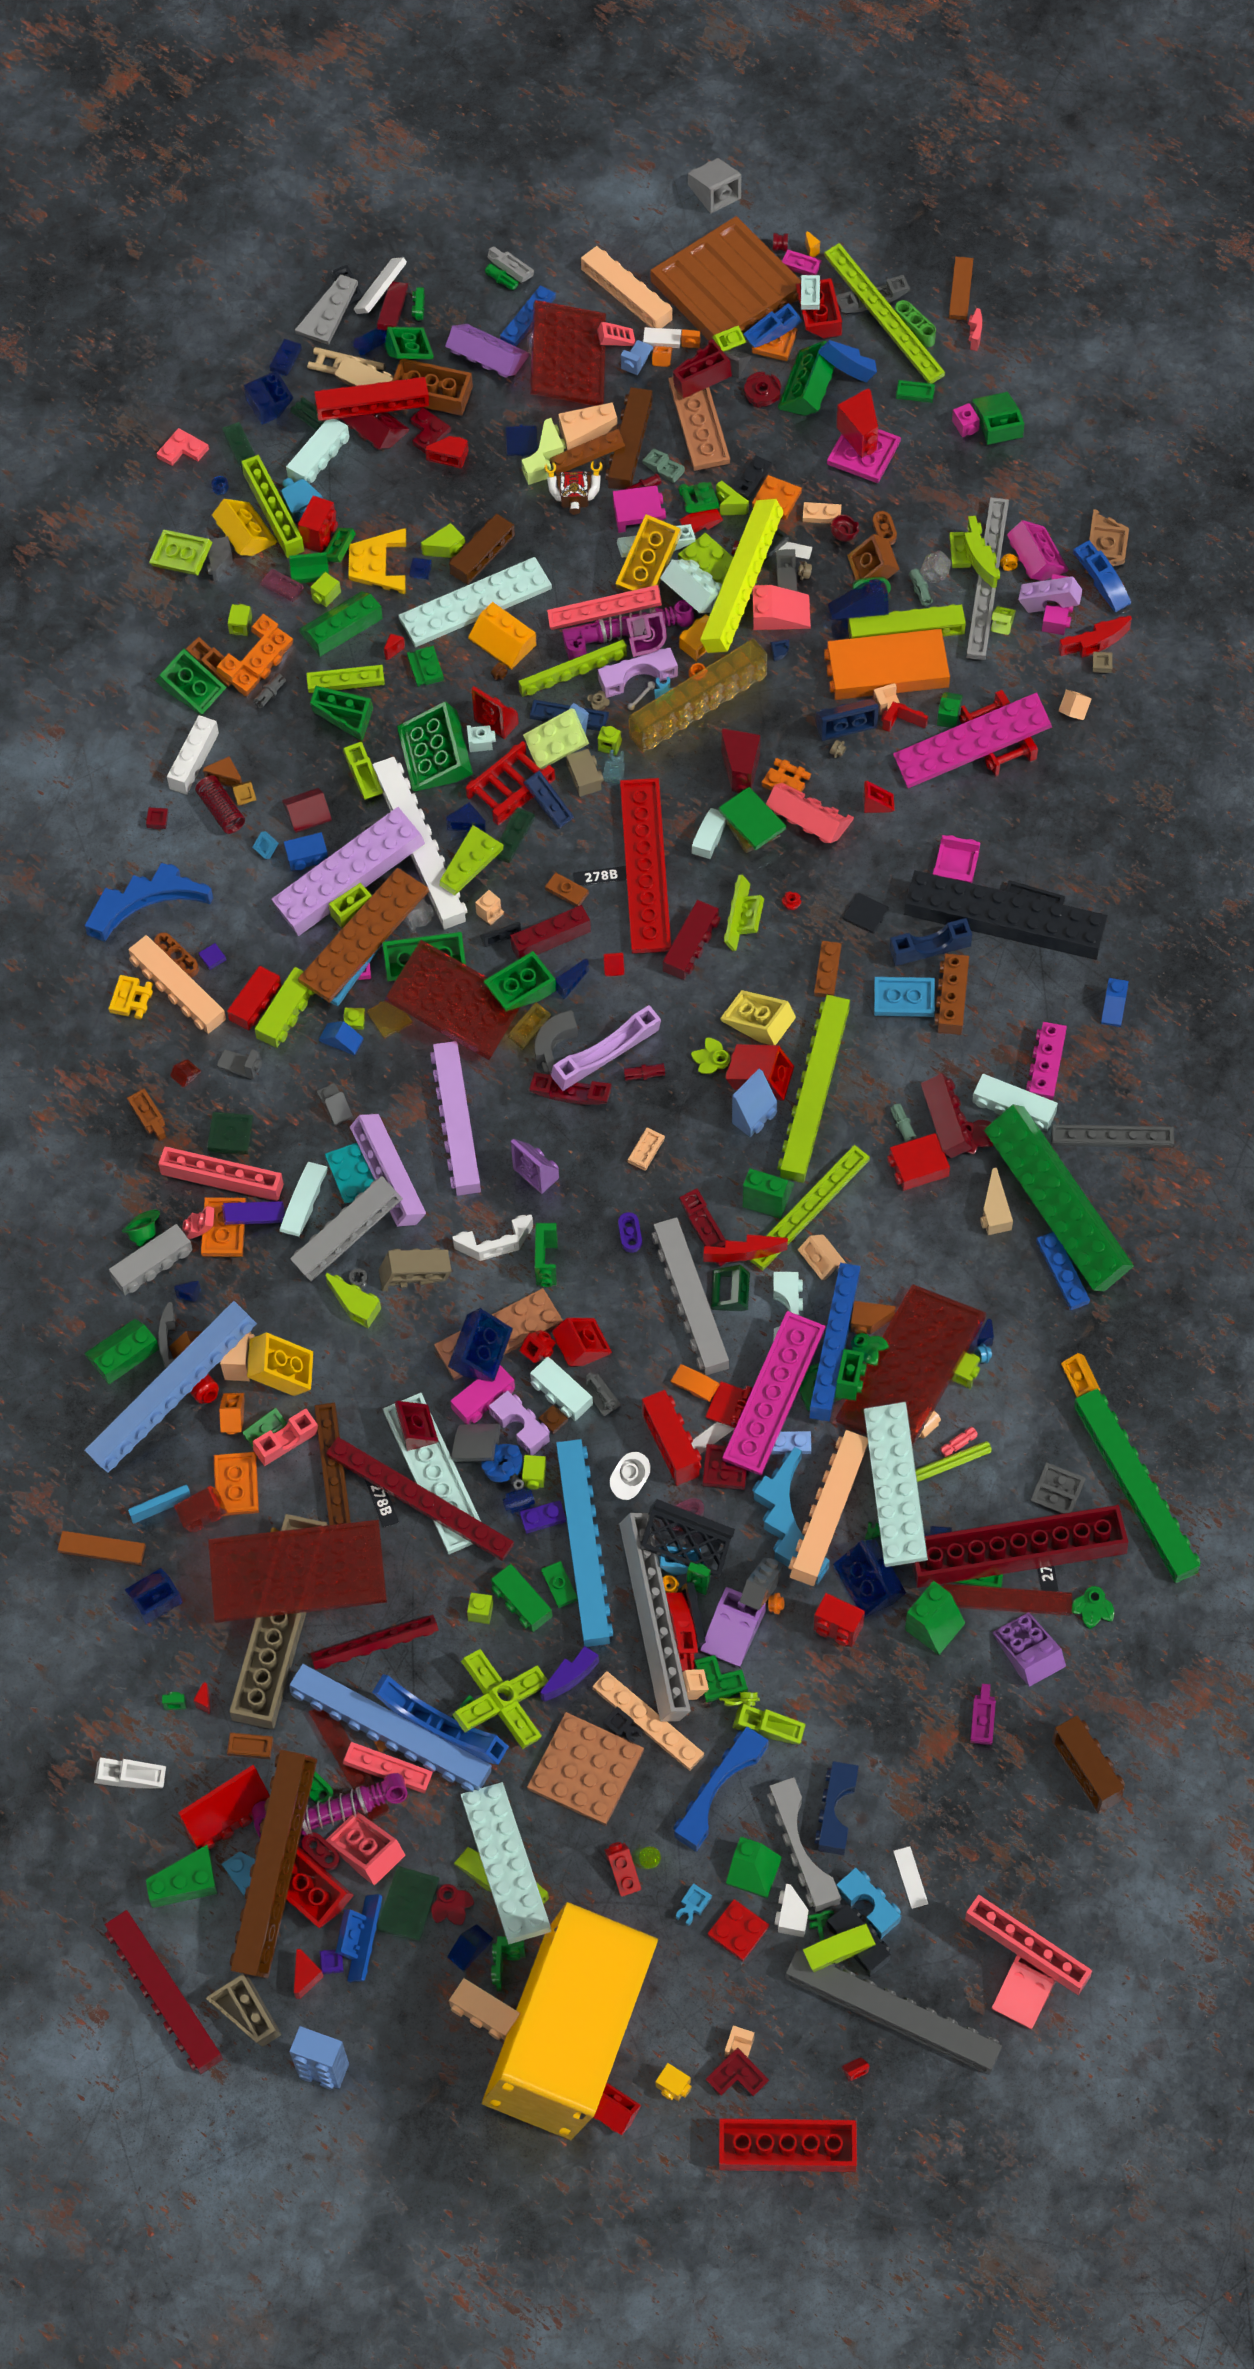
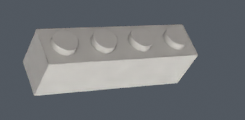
(151, 1259)

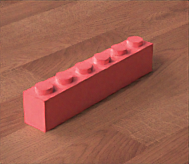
(221, 1174)
(1028, 1944)

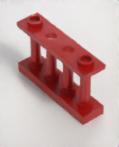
(1027, 746)
(514, 799)

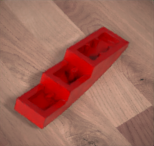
(753, 1248)

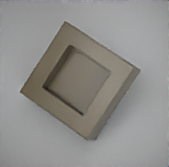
(1102, 662)

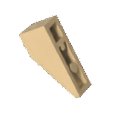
(996, 1211)

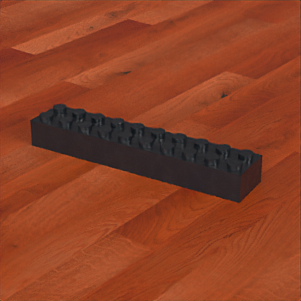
(1006, 914)

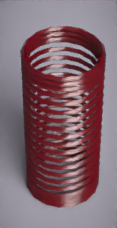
(214, 786)

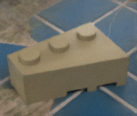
(414, 1266)
(246, 2009)

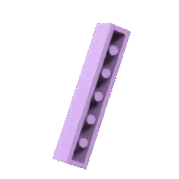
(385, 1162)

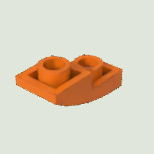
(695, 1382)

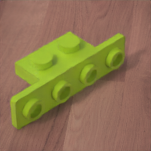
(744, 913)

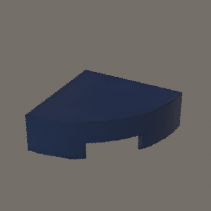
(779, 649)

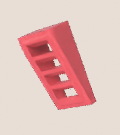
(606, 335)

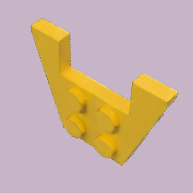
(368, 561)

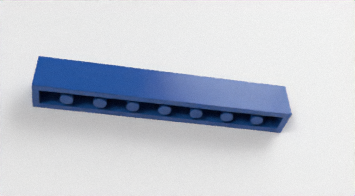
(834, 1342)

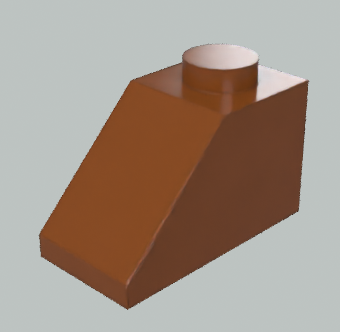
(870, 1317)

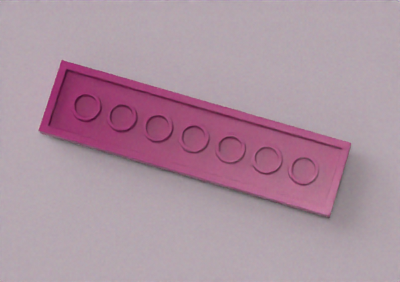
(972, 740)
(774, 1393)

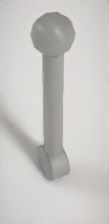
(651, 685)

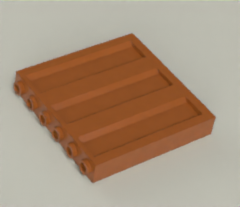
(726, 280)

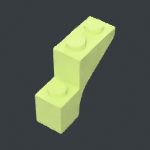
(549, 446)

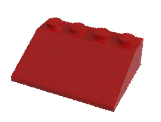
(224, 1809)

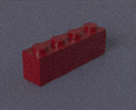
(551, 932)
(691, 939)
(947, 1115)

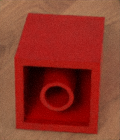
(859, 423)
(769, 1058)

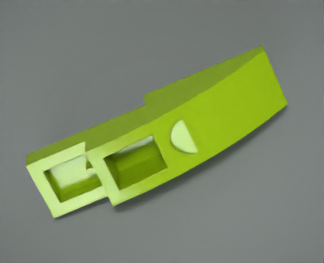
(980, 555)

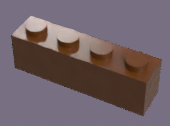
(481, 548)

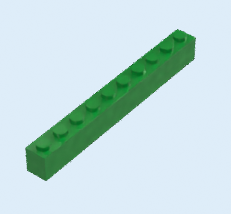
(1137, 1486)

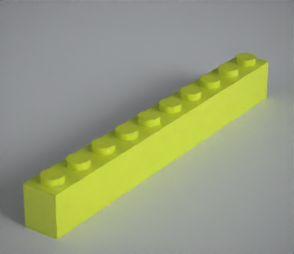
(741, 576)

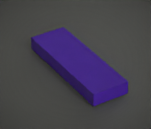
(253, 1212)

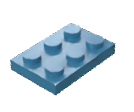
(904, 996)

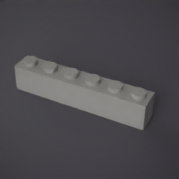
(346, 1228)

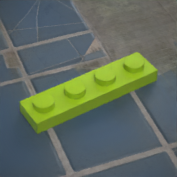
(346, 678)

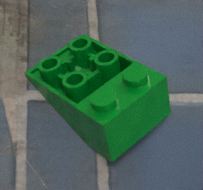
(999, 418)

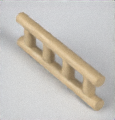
(322, 353)

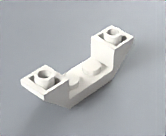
(488, 1249)

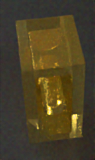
(529, 1025)

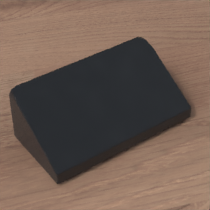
(500, 934)

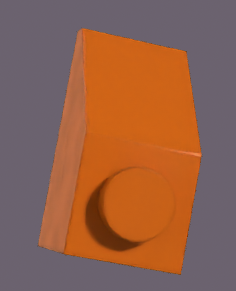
(232, 1413)

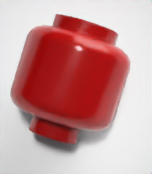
(205, 1390)

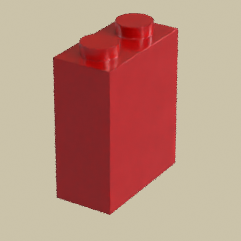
(918, 1162)

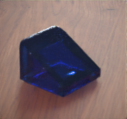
(188, 1291)
(986, 1335)

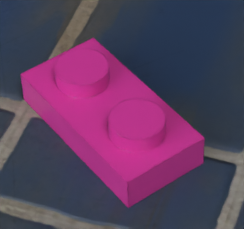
(801, 263)

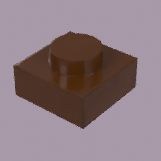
(553, 1419)

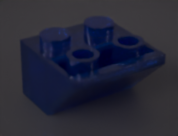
(268, 396)
(154, 1595)

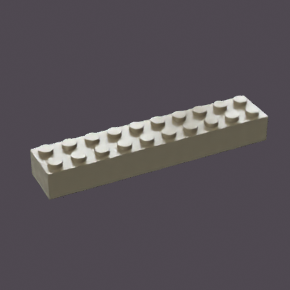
(269, 1658)

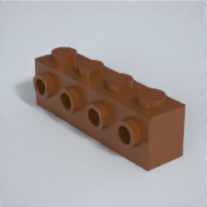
(953, 994)

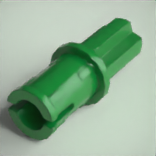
(501, 276)

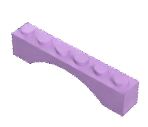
(581, 1064)

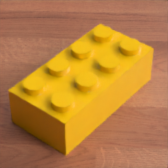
(648, 555)

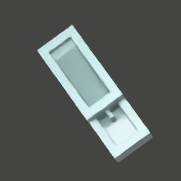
(709, 834)

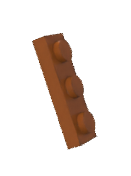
(827, 969)

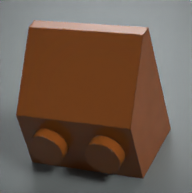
(873, 559)

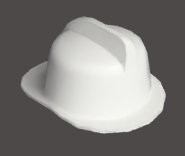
(629, 1475)

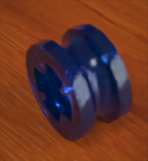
(220, 490)

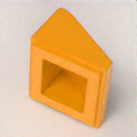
(812, 245)

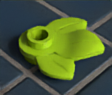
(708, 1057)
(745, 1698)

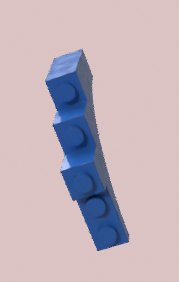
(141, 892)
(476, 1742)

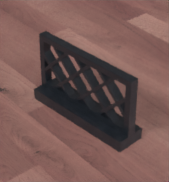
(688, 1522)

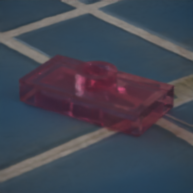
(282, 585)

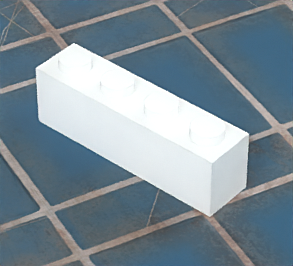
(192, 755)

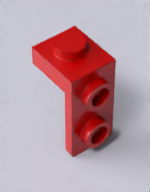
(901, 711)
(623, 1868)

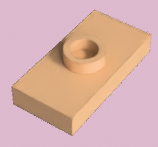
(646, 1149)

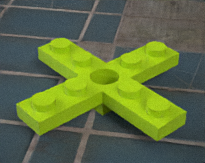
(491, 1704)

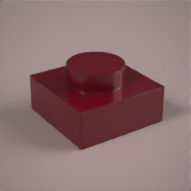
(157, 818)

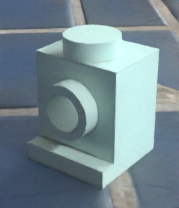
(480, 738)

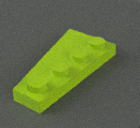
(472, 856)

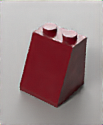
(740, 757)

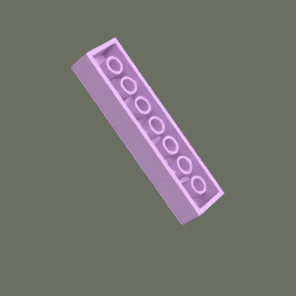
(357, 862)

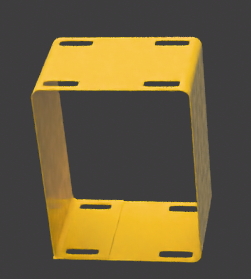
(570, 2021)

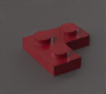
(432, 429)
(718, 1473)
(737, 2067)

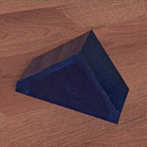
(464, 819)
(469, 1947)

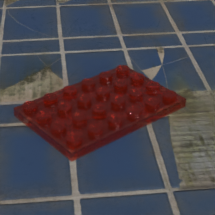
(567, 354)
(451, 1000)

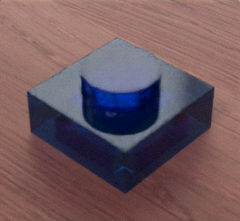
(420, 568)

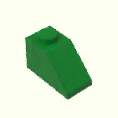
(949, 710)

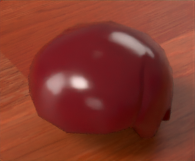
(844, 528)

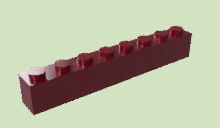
(163, 1992)

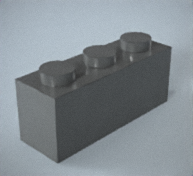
(761, 1583)

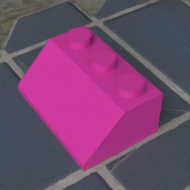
(1036, 551)

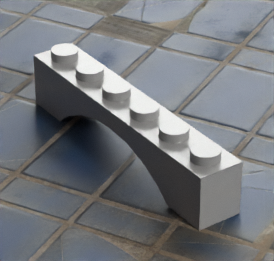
(819, 1885)

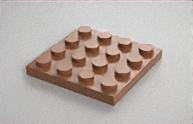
(585, 1769)

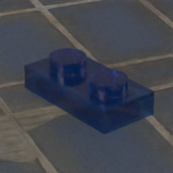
(285, 357)

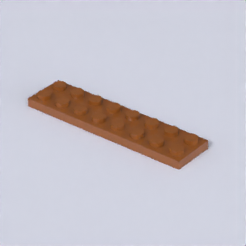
(363, 935)

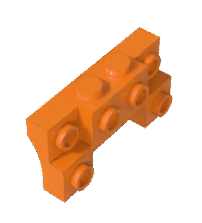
(259, 660)

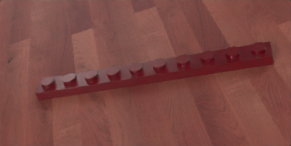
(420, 1498)

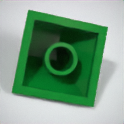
(753, 1867)

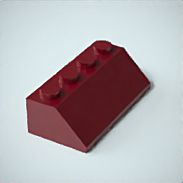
(378, 428)

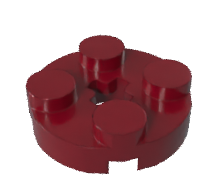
(762, 398)

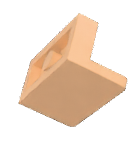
(821, 1255)

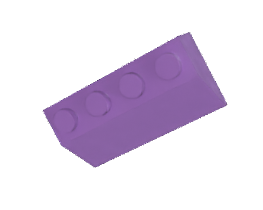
(486, 349)

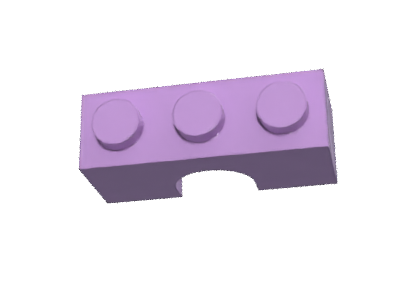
(1062, 590)
(508, 1410)

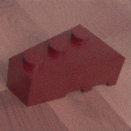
(702, 371)

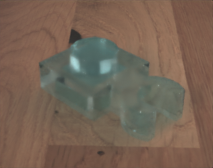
(614, 768)

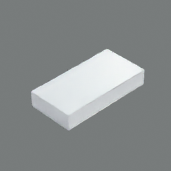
(662, 337)

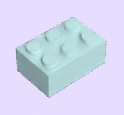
(692, 584)

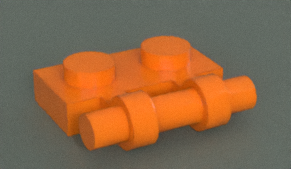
(775, 777)

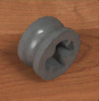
(358, 1272)

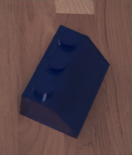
(480, 1346)
(867, 1578)

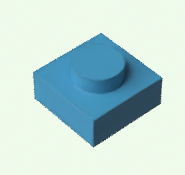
(265, 845)

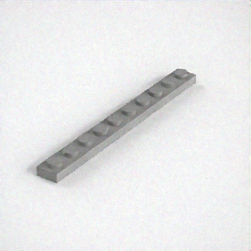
(985, 593)

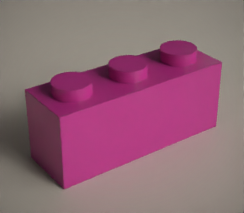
(477, 1397)

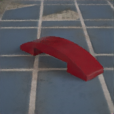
(578, 1093)
(702, 1220)

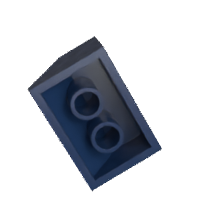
(847, 719)

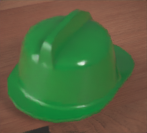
(142, 1227)

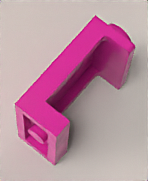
(635, 503)
(957, 858)

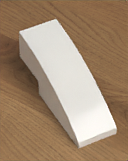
(129, 1773)

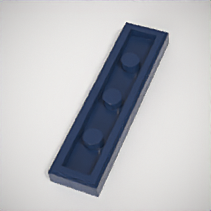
(546, 711)

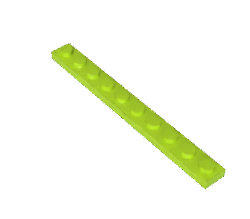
(884, 314)

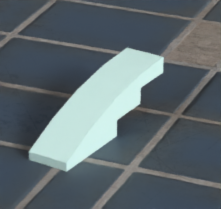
(303, 1199)

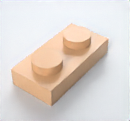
(820, 512)

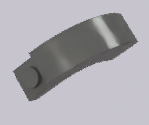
(550, 1034)

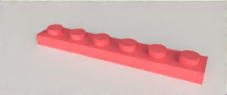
(604, 607)

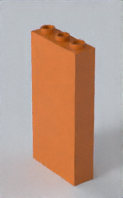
(908, 659)

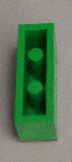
(521, 1598)

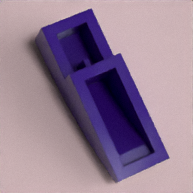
(570, 1674)

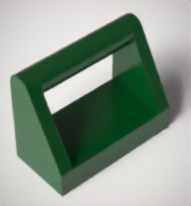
(739, 1290)

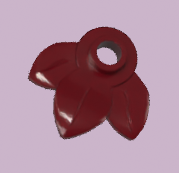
(979, 1137)
(451, 1908)

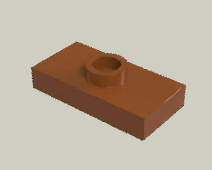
(566, 890)

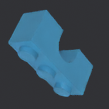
(857, 1887)

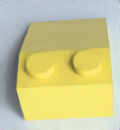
(759, 1016)

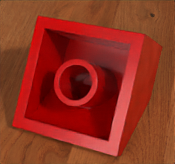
(581, 1341)

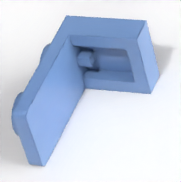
(636, 358)

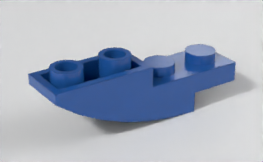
(1104, 575)

